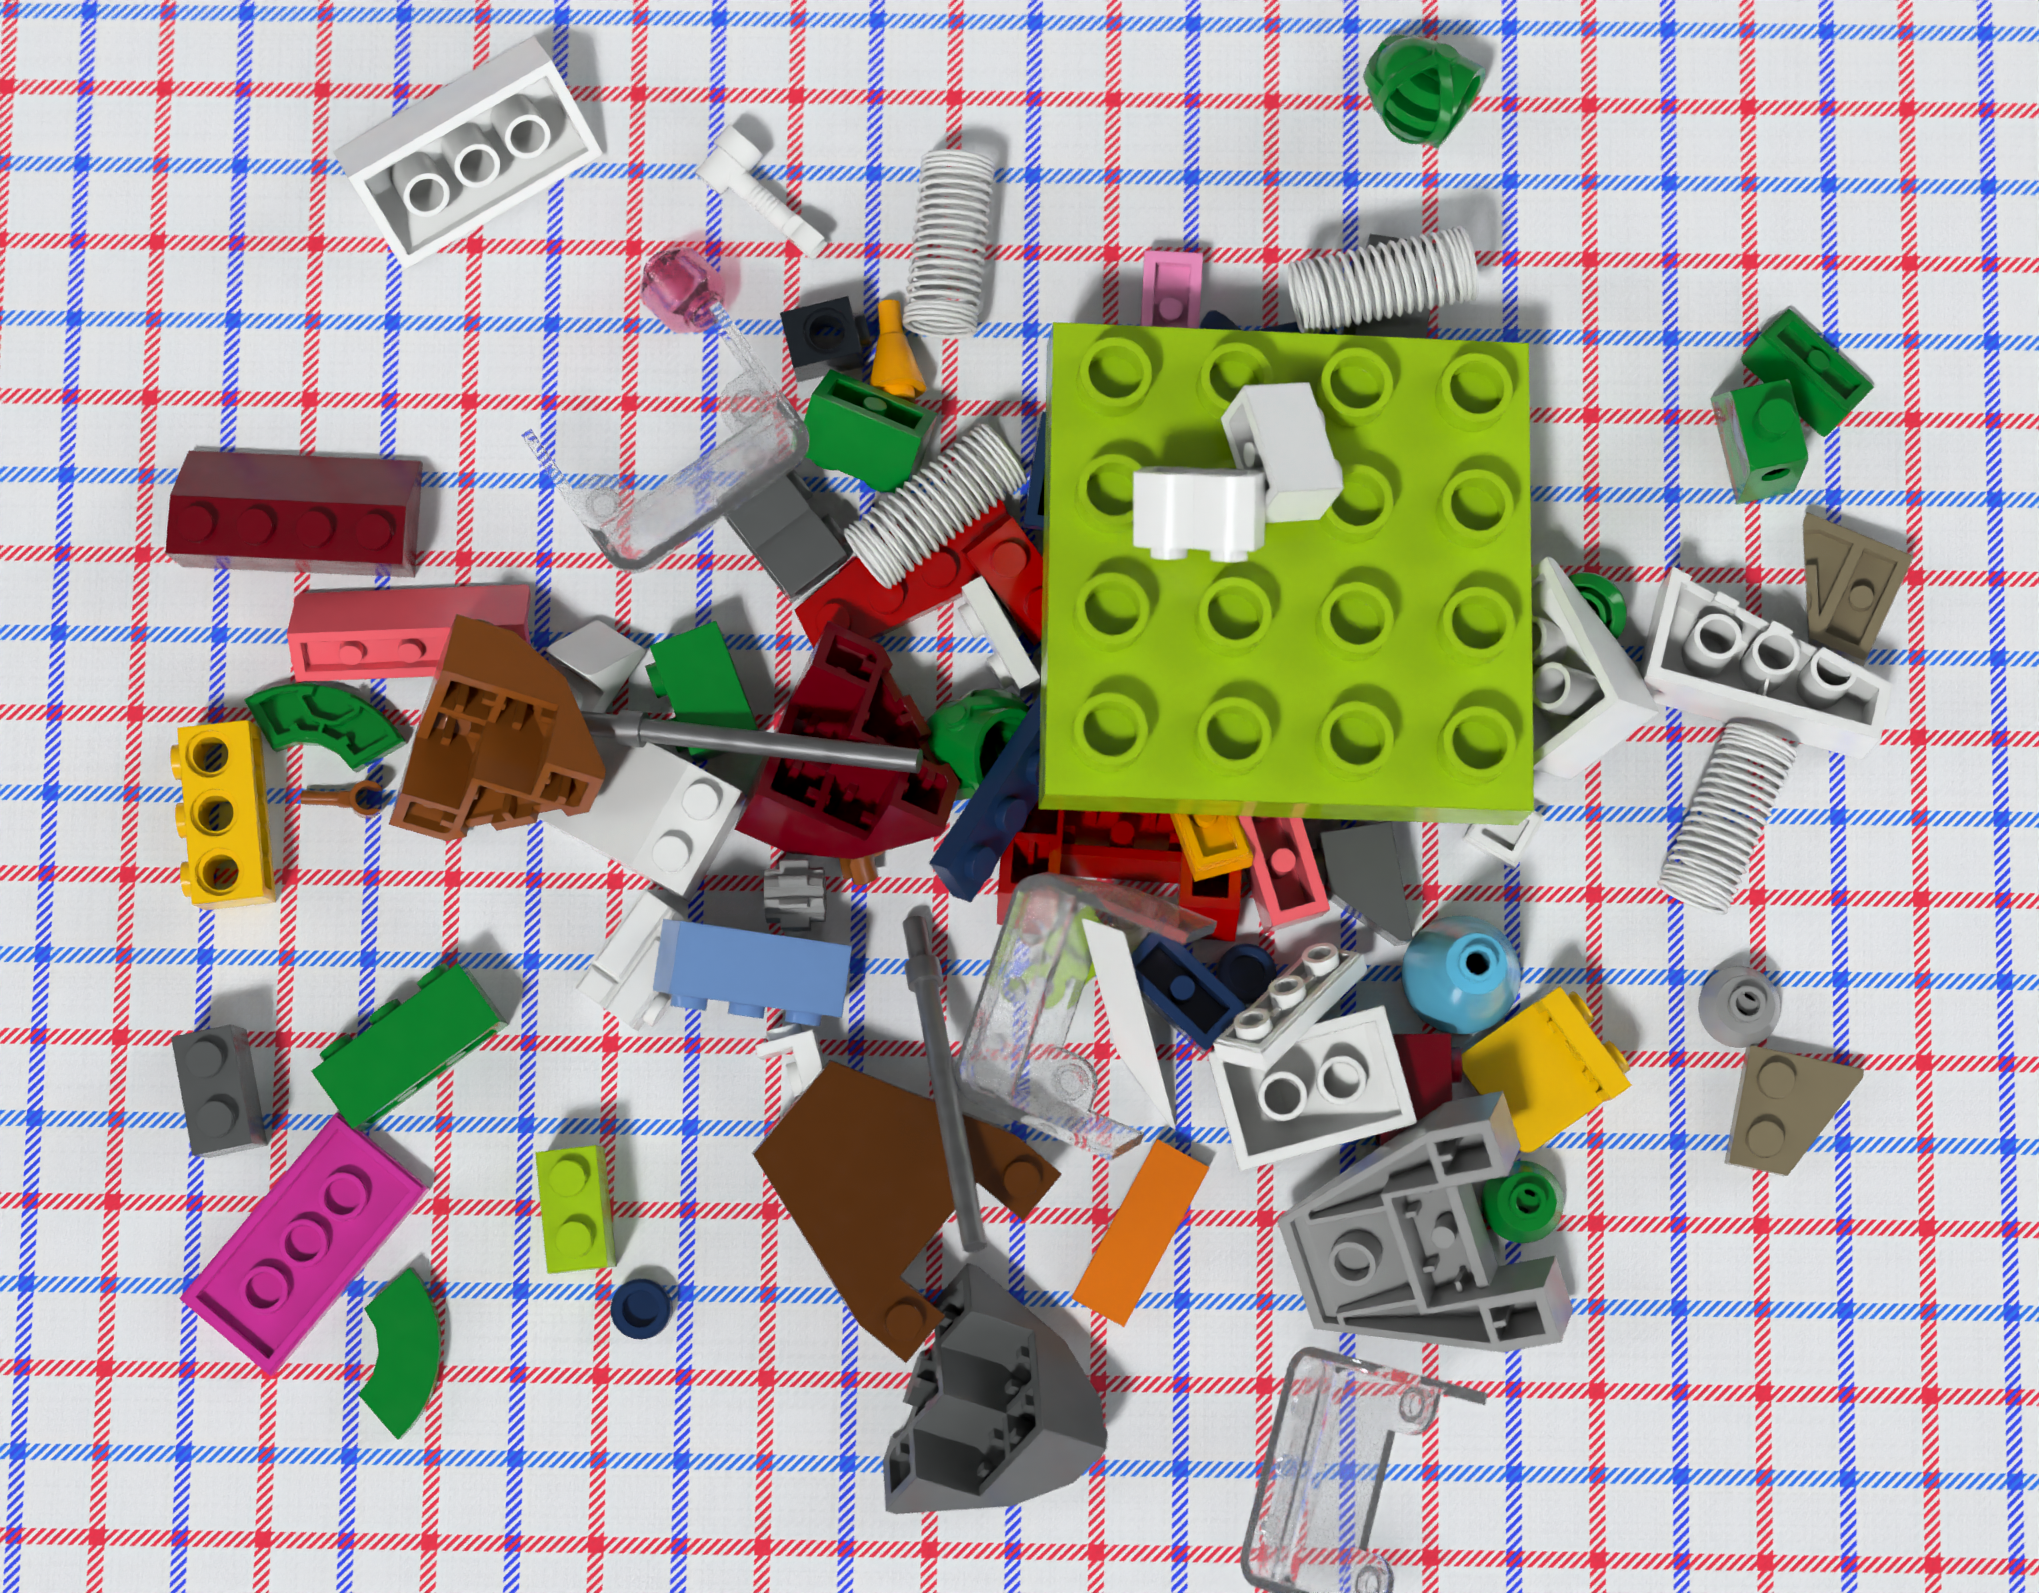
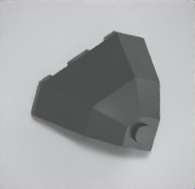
(993, 1408)

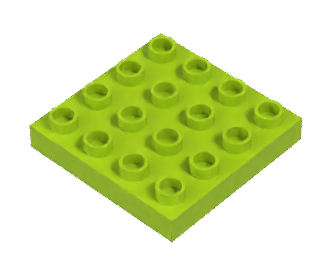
(1351, 655)

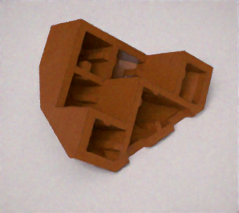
(495, 740)

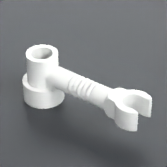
(730, 167)

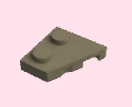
(1848, 587)
(1784, 1107)

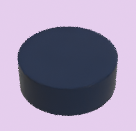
(1246, 971)
(641, 1308)

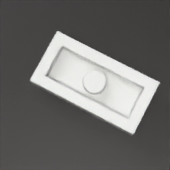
(1010, 661)

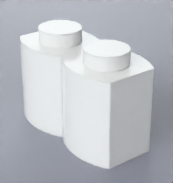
(1200, 511)

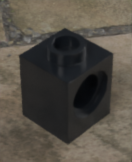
(803, 324)

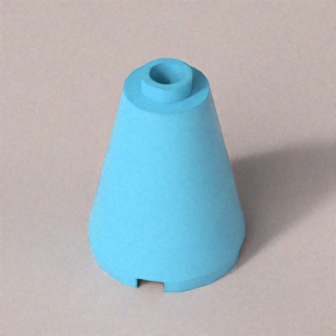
(1443, 987)

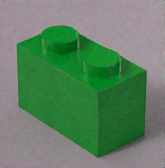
(867, 432)
(700, 683)

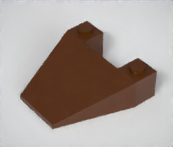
(873, 1186)

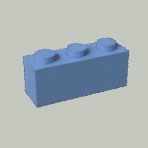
(751, 971)

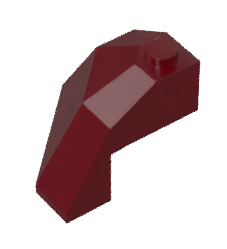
(846, 807)

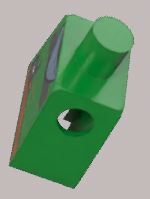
(1761, 435)

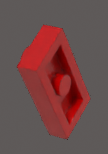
(1012, 573)

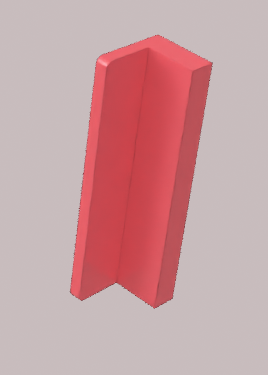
(392, 630)

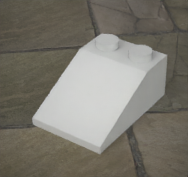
(1582, 679)
(655, 815)
(1323, 1092)

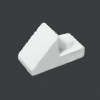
(595, 664)

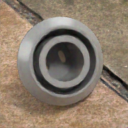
(1723, 998)

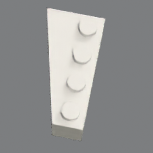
(1740, 669)

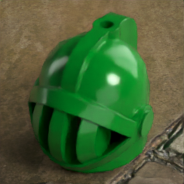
(1421, 88)
(973, 733)

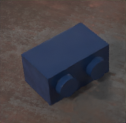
(1184, 991)

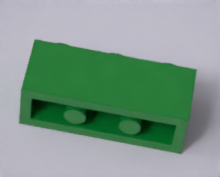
(408, 1045)

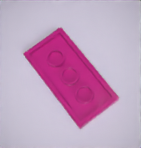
(304, 1244)

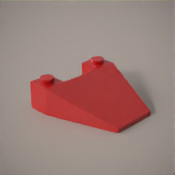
(1117, 848)

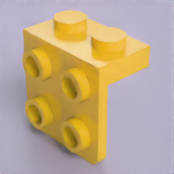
(1547, 1067)

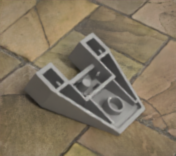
(1405, 1247)

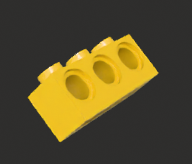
(248, 834)

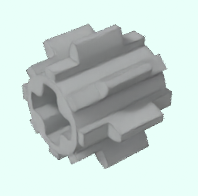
(795, 895)

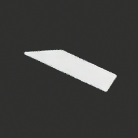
(1126, 1010)

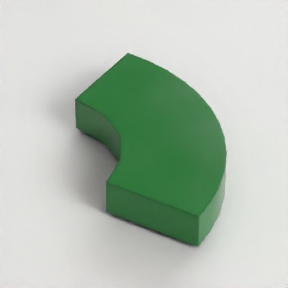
(325, 718)
(408, 1353)

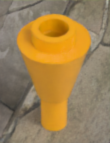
(894, 361)

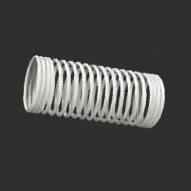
(968, 173)
(1356, 297)
(942, 512)
(1683, 880)

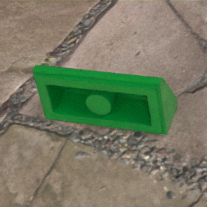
(1820, 378)

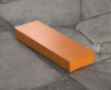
(1140, 1233)

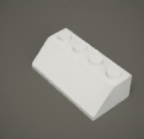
(469, 152)

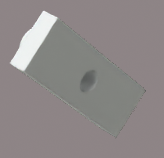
(1290, 1006)

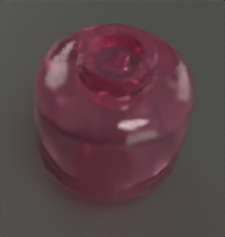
(681, 288)

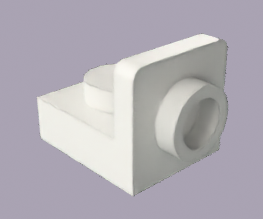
(806, 1052)

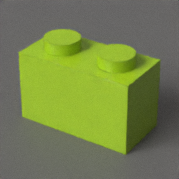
(575, 1209)

